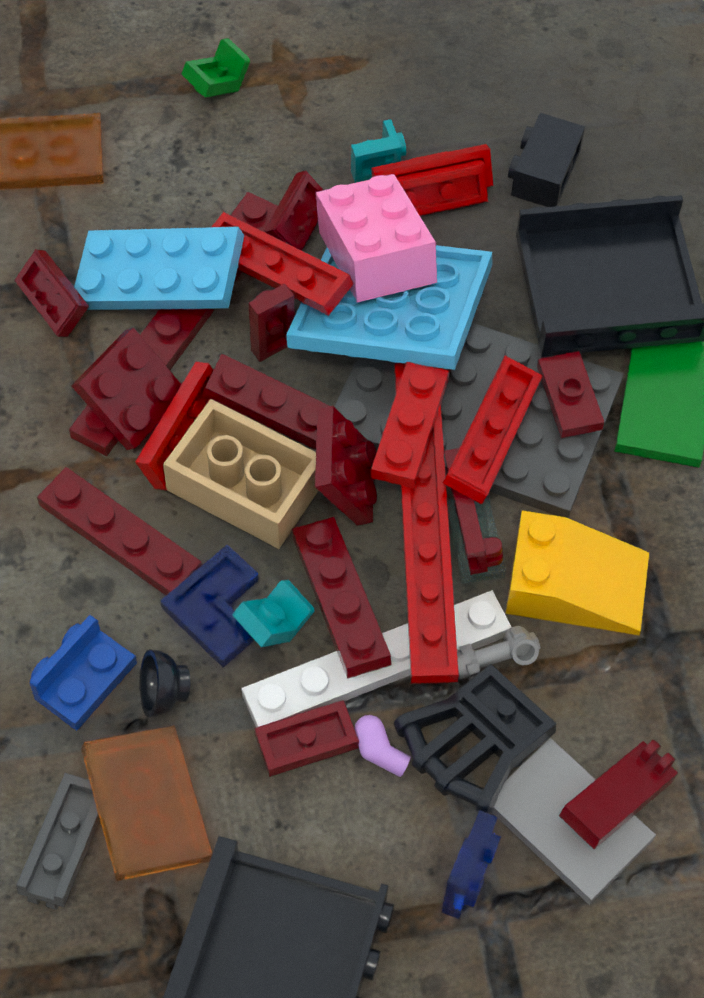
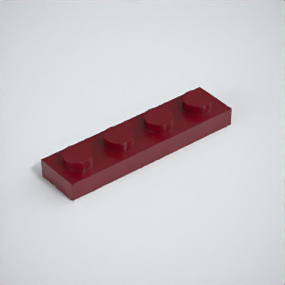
(117, 531)
(341, 598)

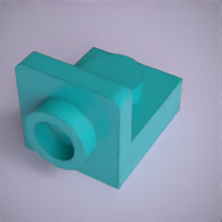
(377, 152)
(276, 617)

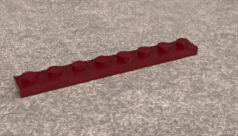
(170, 332)

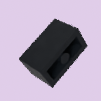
(546, 160)

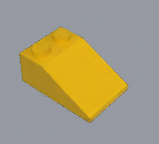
(576, 575)

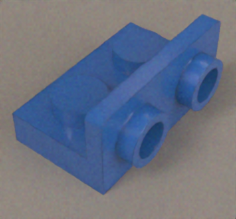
(80, 673)

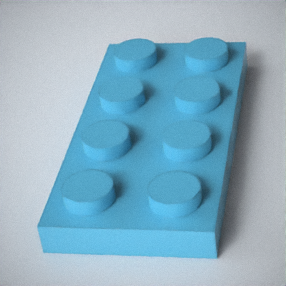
(159, 268)

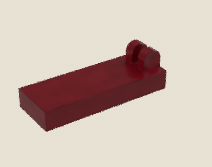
(479, 552)
(619, 793)

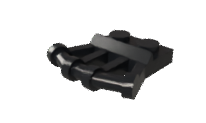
(497, 715)

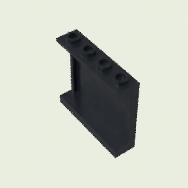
(609, 275)
(277, 932)

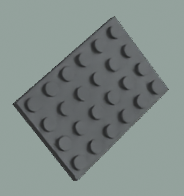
(539, 464)

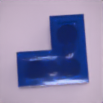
(204, 602)
(469, 870)

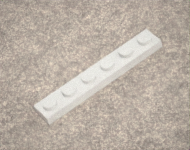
(324, 679)

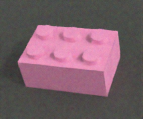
(376, 237)

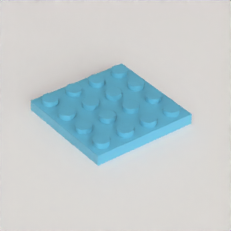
(403, 327)

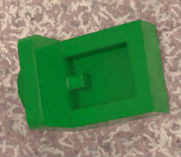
(218, 73)

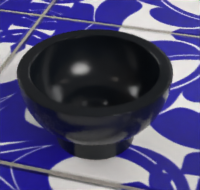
(162, 683)

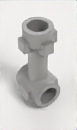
(516, 644)

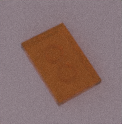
(51, 151)
(146, 802)

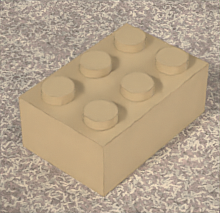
(243, 473)

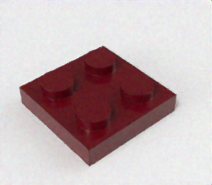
(128, 388)
(344, 466)

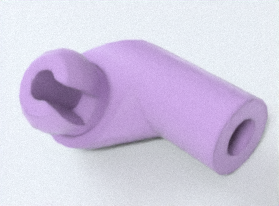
(376, 747)

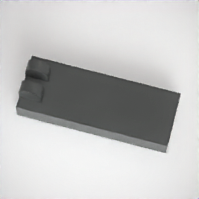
(60, 844)

